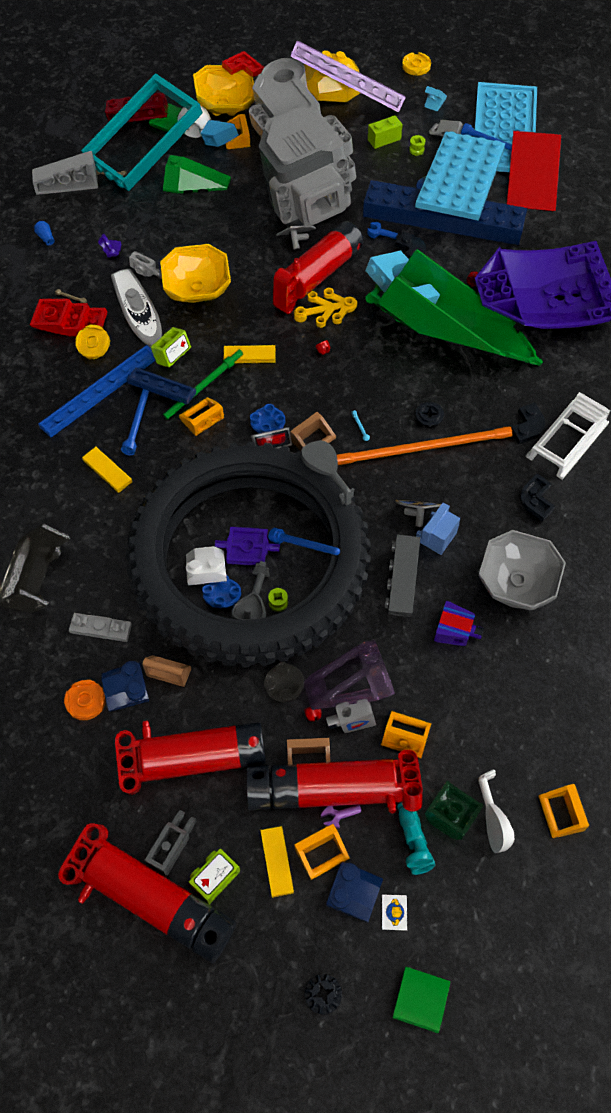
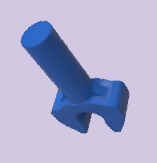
(376, 230)

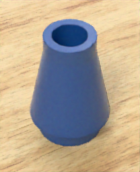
(43, 230)

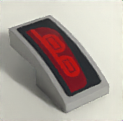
(278, 438)

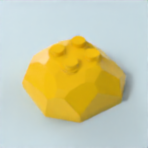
(326, 88)
(223, 92)
(195, 273)

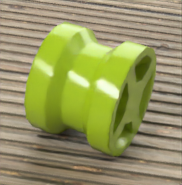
(417, 145)
(278, 605)

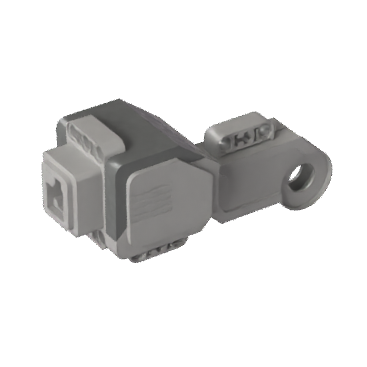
(300, 149)

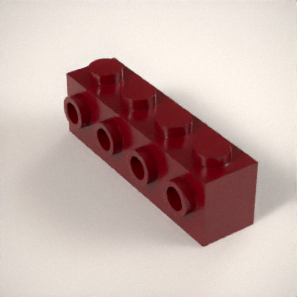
(153, 108)

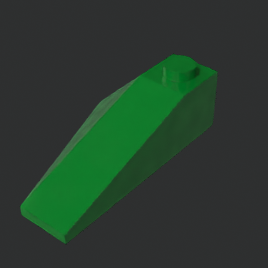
(187, 174)

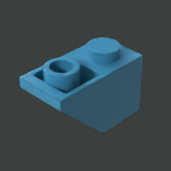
(218, 133)

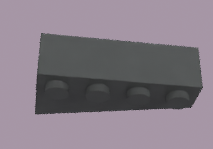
(403, 575)

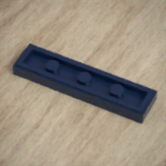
(161, 385)

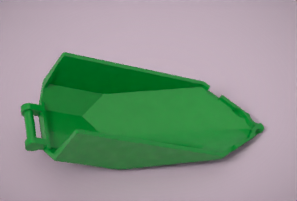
(455, 316)

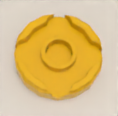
(416, 64)
(92, 341)

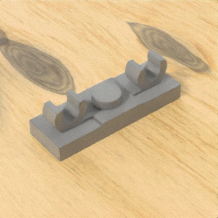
(100, 627)

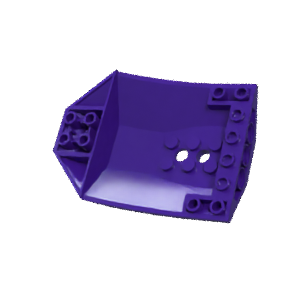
(526, 281)

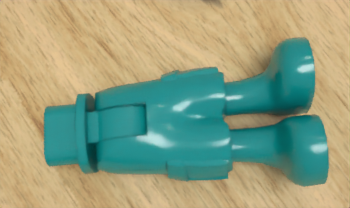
(421, 860)

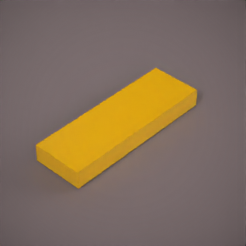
(253, 354)
(107, 469)
(277, 862)

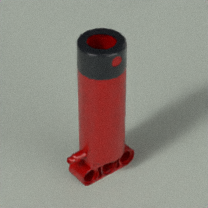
(315, 265)
(188, 753)

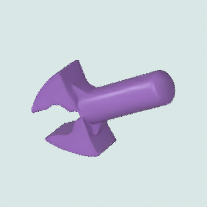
(339, 814)

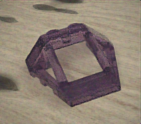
(372, 668)

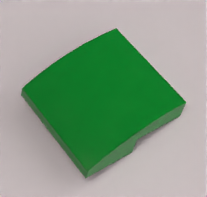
(167, 122)
(421, 999)

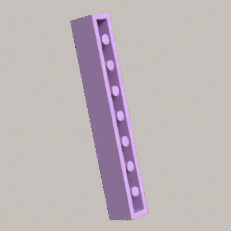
(347, 76)

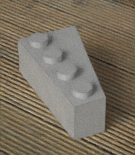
(66, 175)

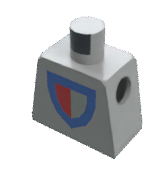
(352, 716)

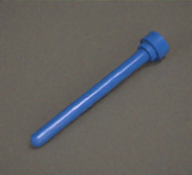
(469, 130)
(129, 445)
(278, 536)

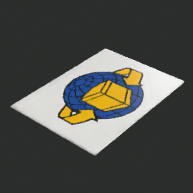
(394, 912)

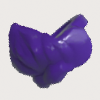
(110, 247)

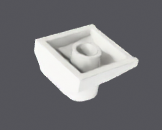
(205, 565)

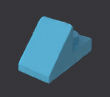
(435, 98)

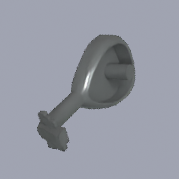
(323, 459)
(252, 605)

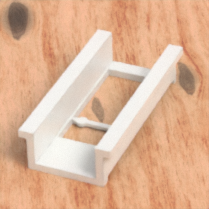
(587, 409)

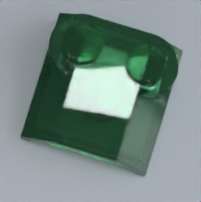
(453, 811)

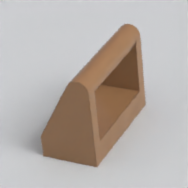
(309, 426)
(166, 670)
(304, 746)

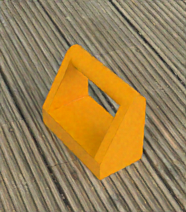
(242, 140)
(205, 419)
(401, 739)
(574, 807)
(315, 841)

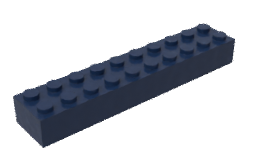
(397, 205)

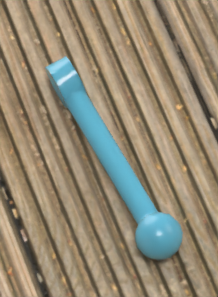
(366, 437)

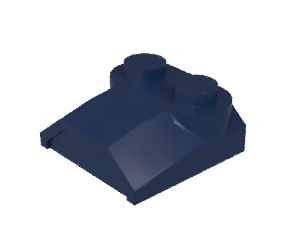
(125, 686)
(354, 891)

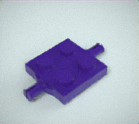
(247, 545)

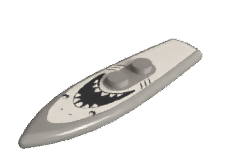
(137, 306)

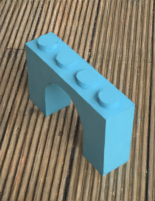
(388, 266)

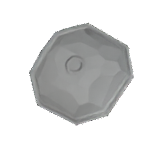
(522, 570)

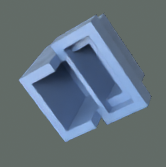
(439, 529)

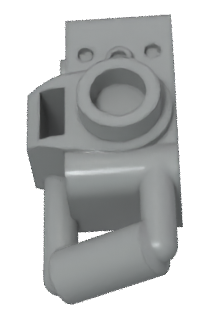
(446, 126)
(144, 265)

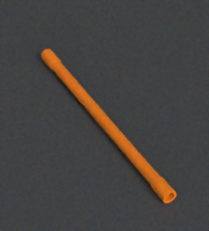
(498, 433)

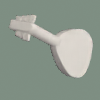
(498, 826)

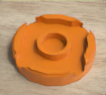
(85, 700)

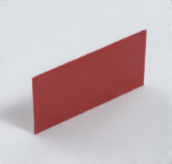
(534, 170)

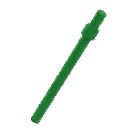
(227, 363)

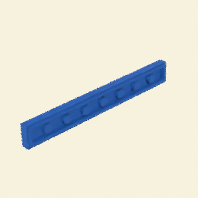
(96, 392)

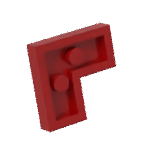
(242, 62)

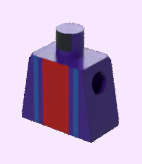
(456, 626)

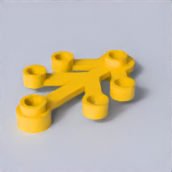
(345, 305)

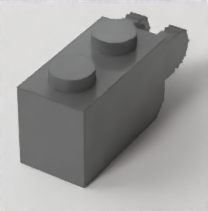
(169, 844)

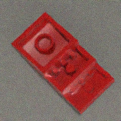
(65, 317)

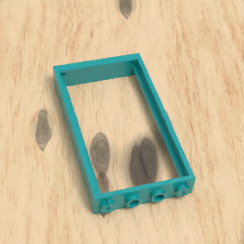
(131, 107)

